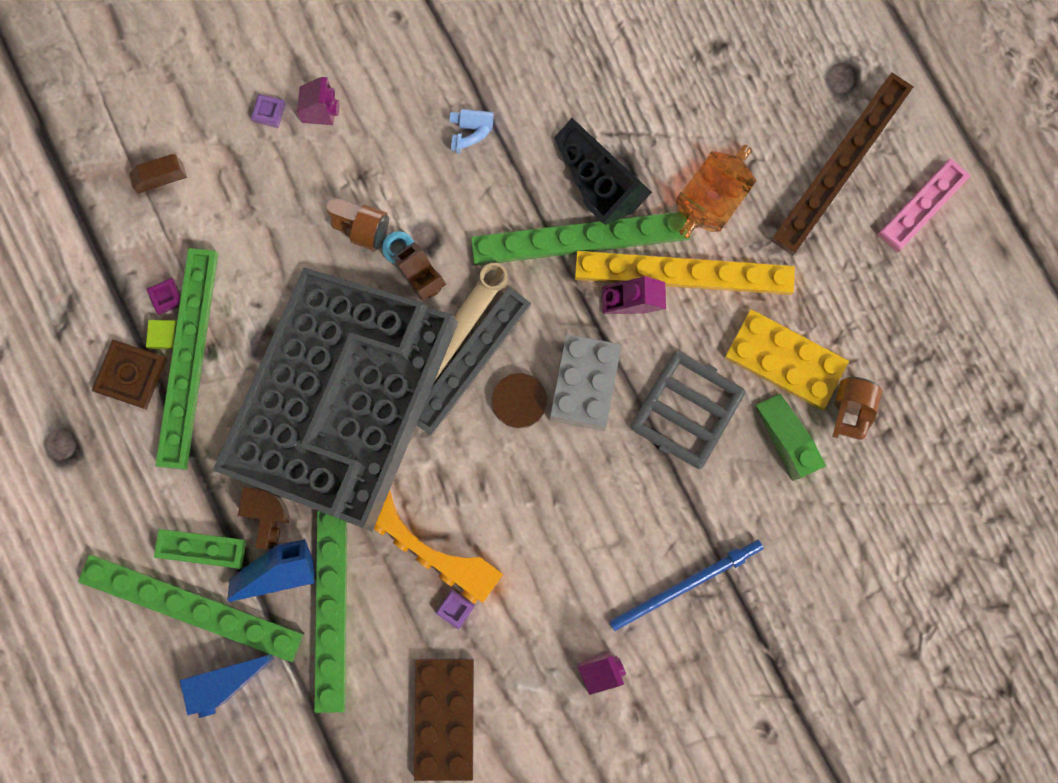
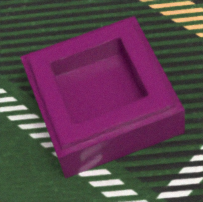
(164, 296)

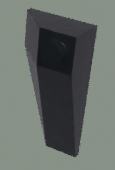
(604, 182)

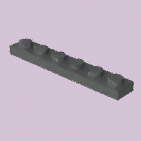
(472, 359)

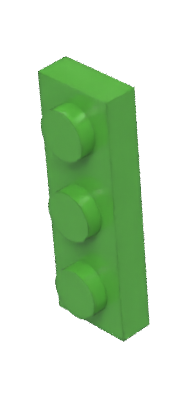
(200, 548)

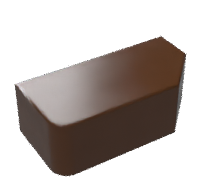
(157, 173)

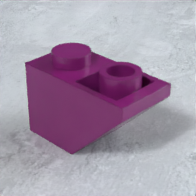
(317, 102)
(634, 296)
(602, 673)

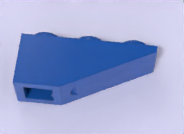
(277, 570)

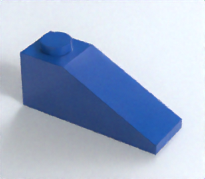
(214, 688)

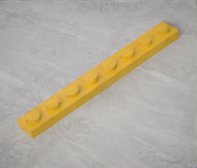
(686, 272)

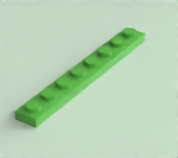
(578, 237)
(187, 359)
(191, 608)
(331, 615)

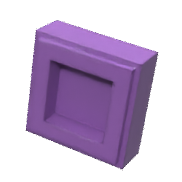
(268, 111)
(455, 609)

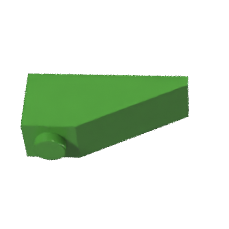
(790, 438)

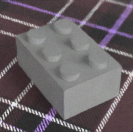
(585, 382)

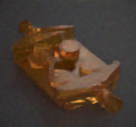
(721, 174)

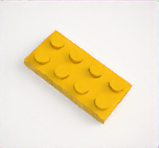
(786, 359)

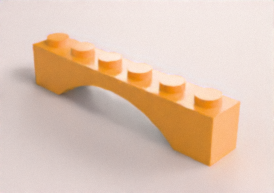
(471, 574)

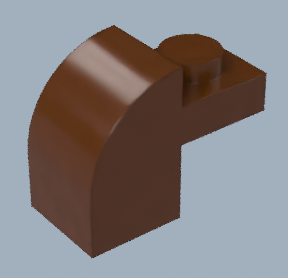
(419, 271)
(270, 511)

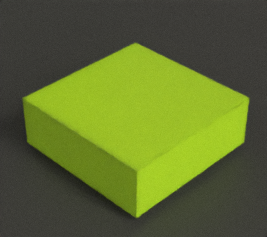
(161, 334)

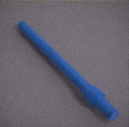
(734, 558)

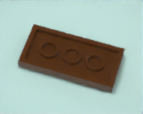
(444, 720)

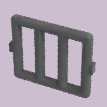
(652, 404)

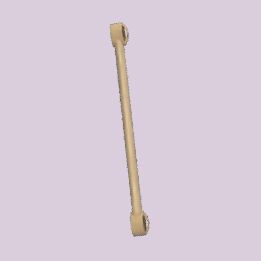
(474, 307)

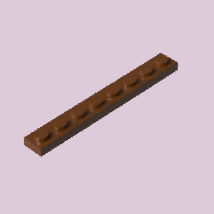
(842, 164)

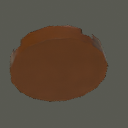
(519, 400)

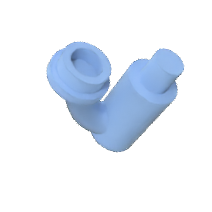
(471, 119)

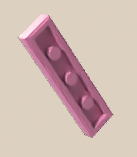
(923, 205)

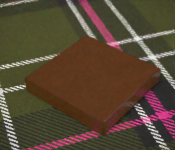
(129, 374)

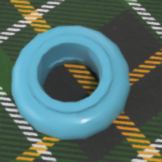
(392, 238)

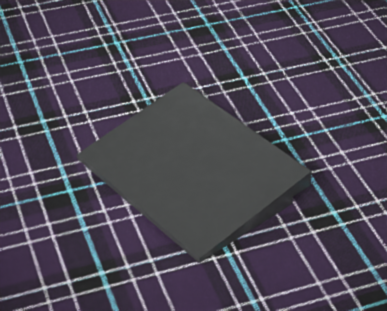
(337, 397)

